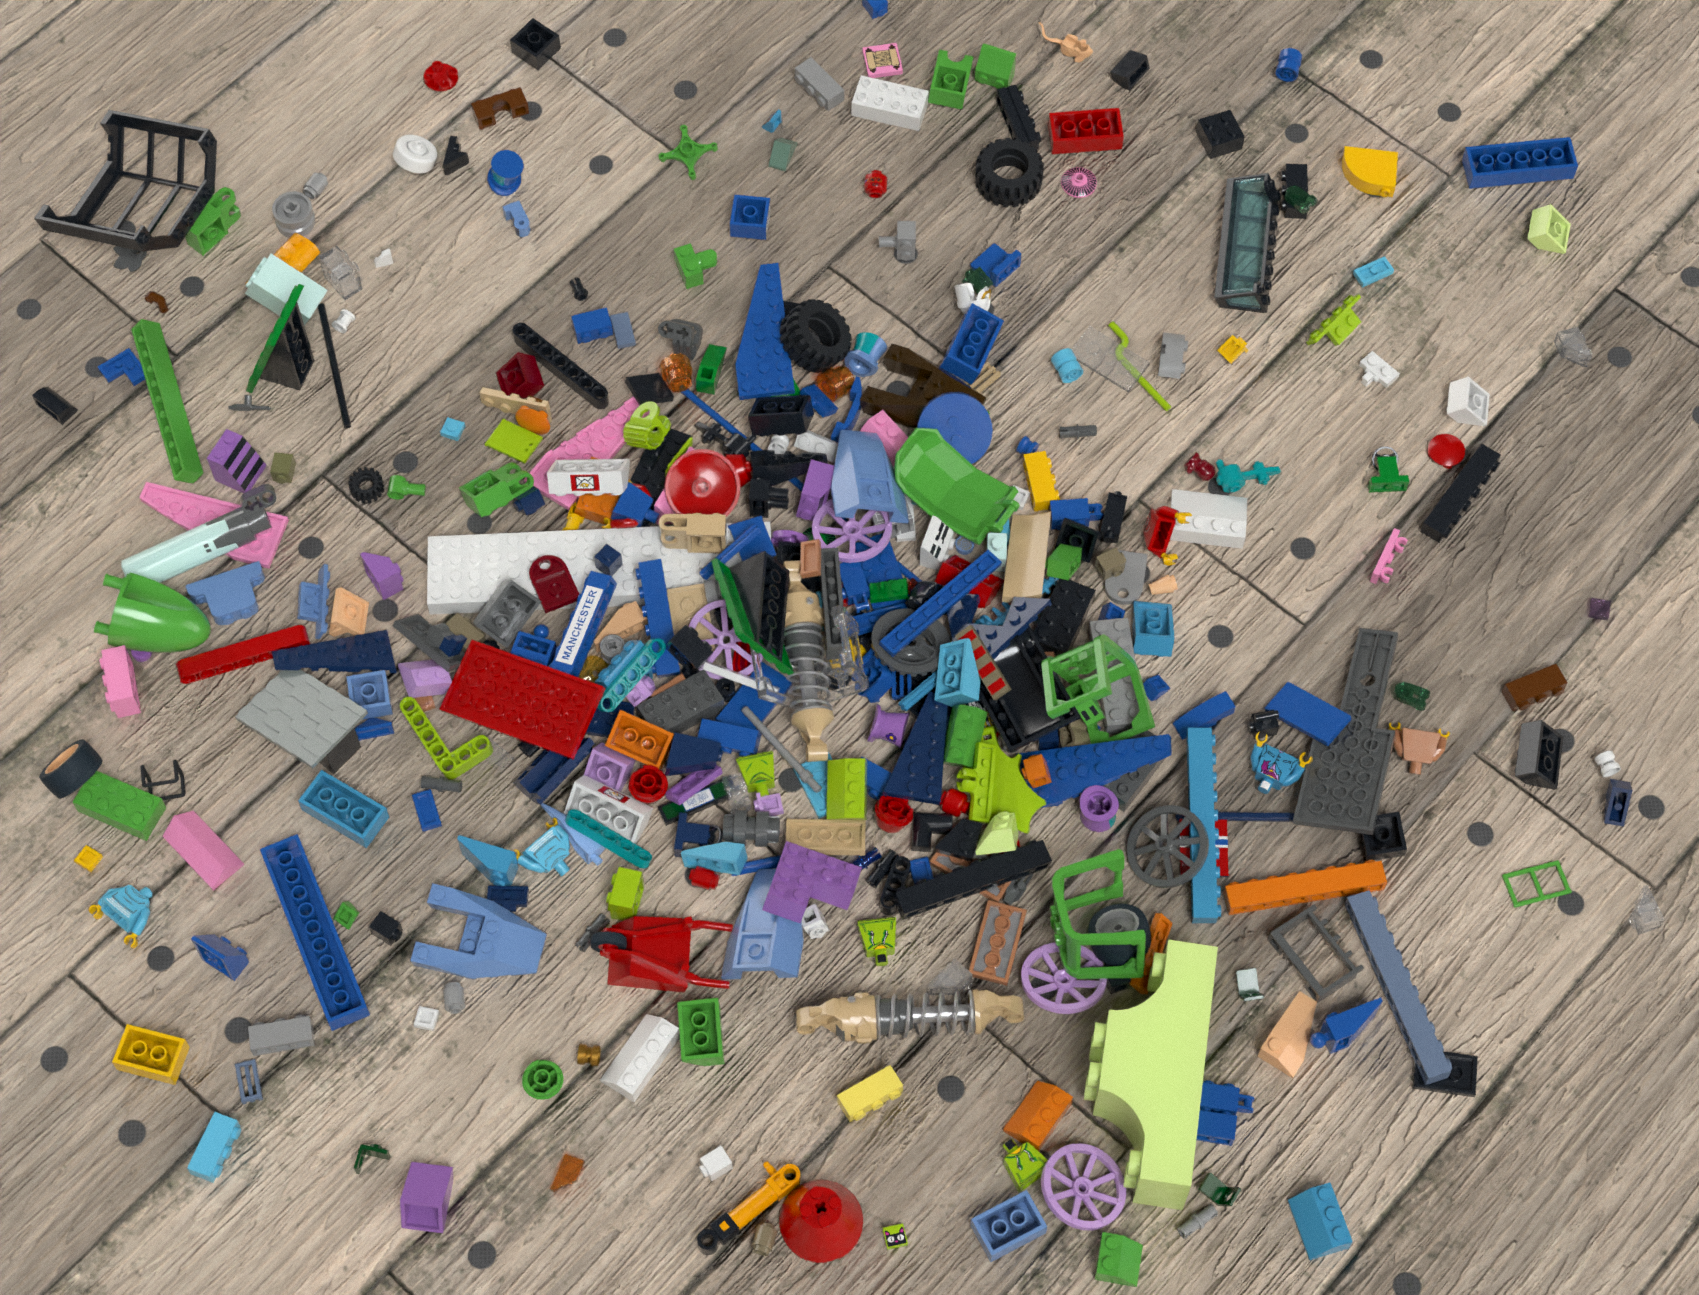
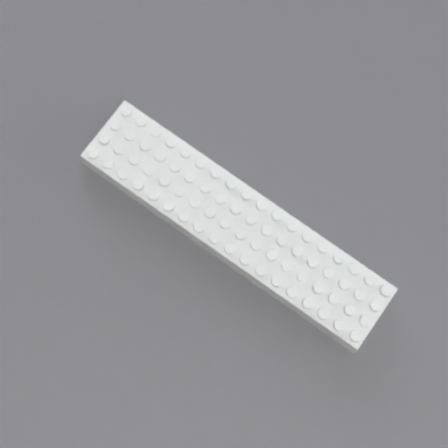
(470, 568)

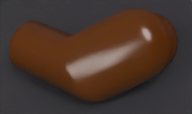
(152, 297)

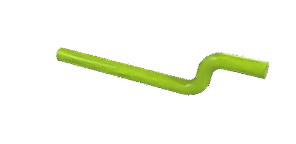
(1142, 381)

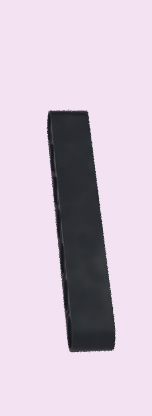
(564, 372)

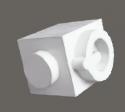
(814, 922)

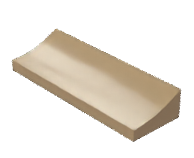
(1026, 556)

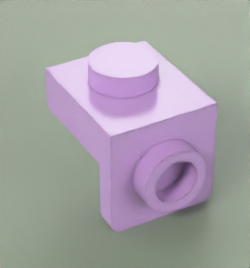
(769, 803)

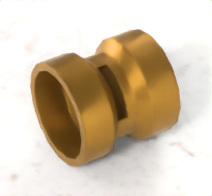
(588, 1055)

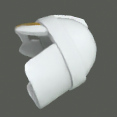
(966, 297)

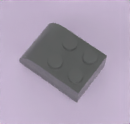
(506, 612)

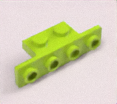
(1339, 325)

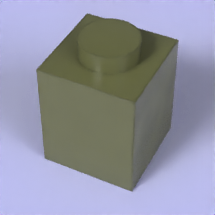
(283, 468)

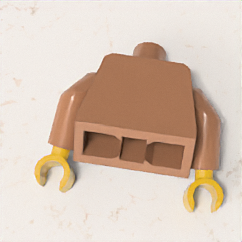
(1418, 746)

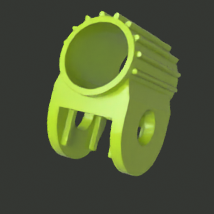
(639, 431)

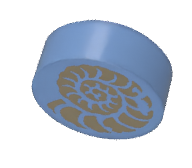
(964, 545)

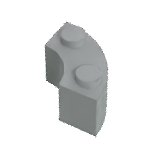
(1172, 355)

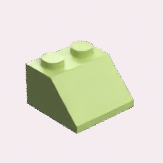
(1549, 230)
(999, 835)

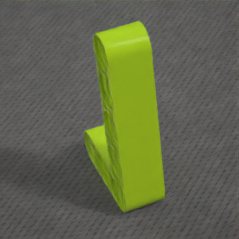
(436, 744)

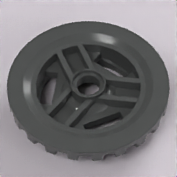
(922, 656)

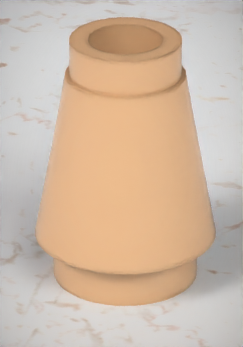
(1163, 585)

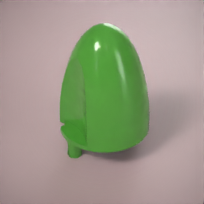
(152, 617)

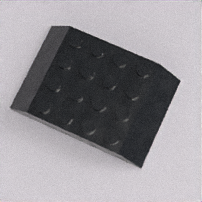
(1021, 713)

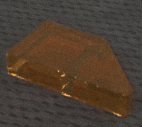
(568, 1172)

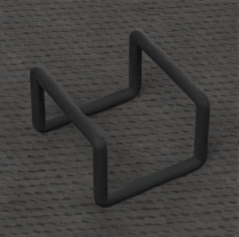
(150, 784)

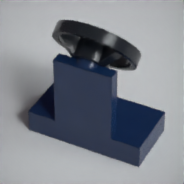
(694, 833)

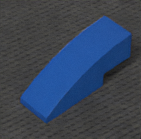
(1205, 714)

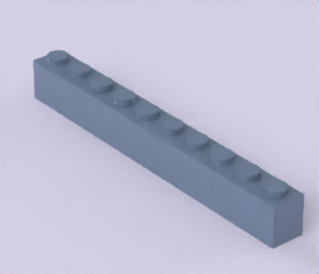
(1397, 987)

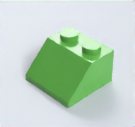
(995, 66)
(1118, 1260)

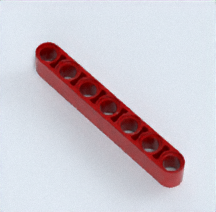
(240, 654)

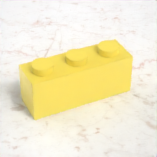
(870, 1094)

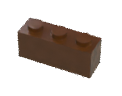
(1534, 688)

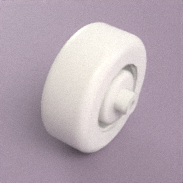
(415, 154)

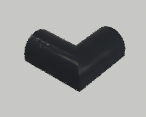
(927, 824)

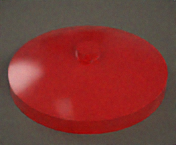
(702, 484)

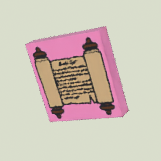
(882, 60)

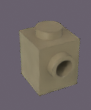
(1110, 563)

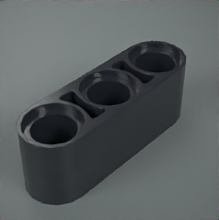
(898, 877)

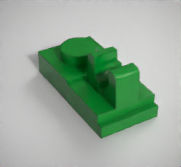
(888, 590)

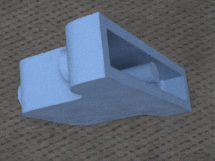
(229, 593)

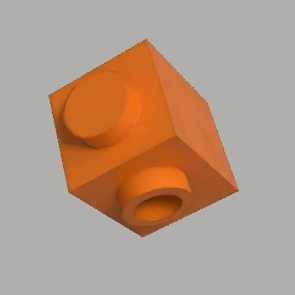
(1036, 771)

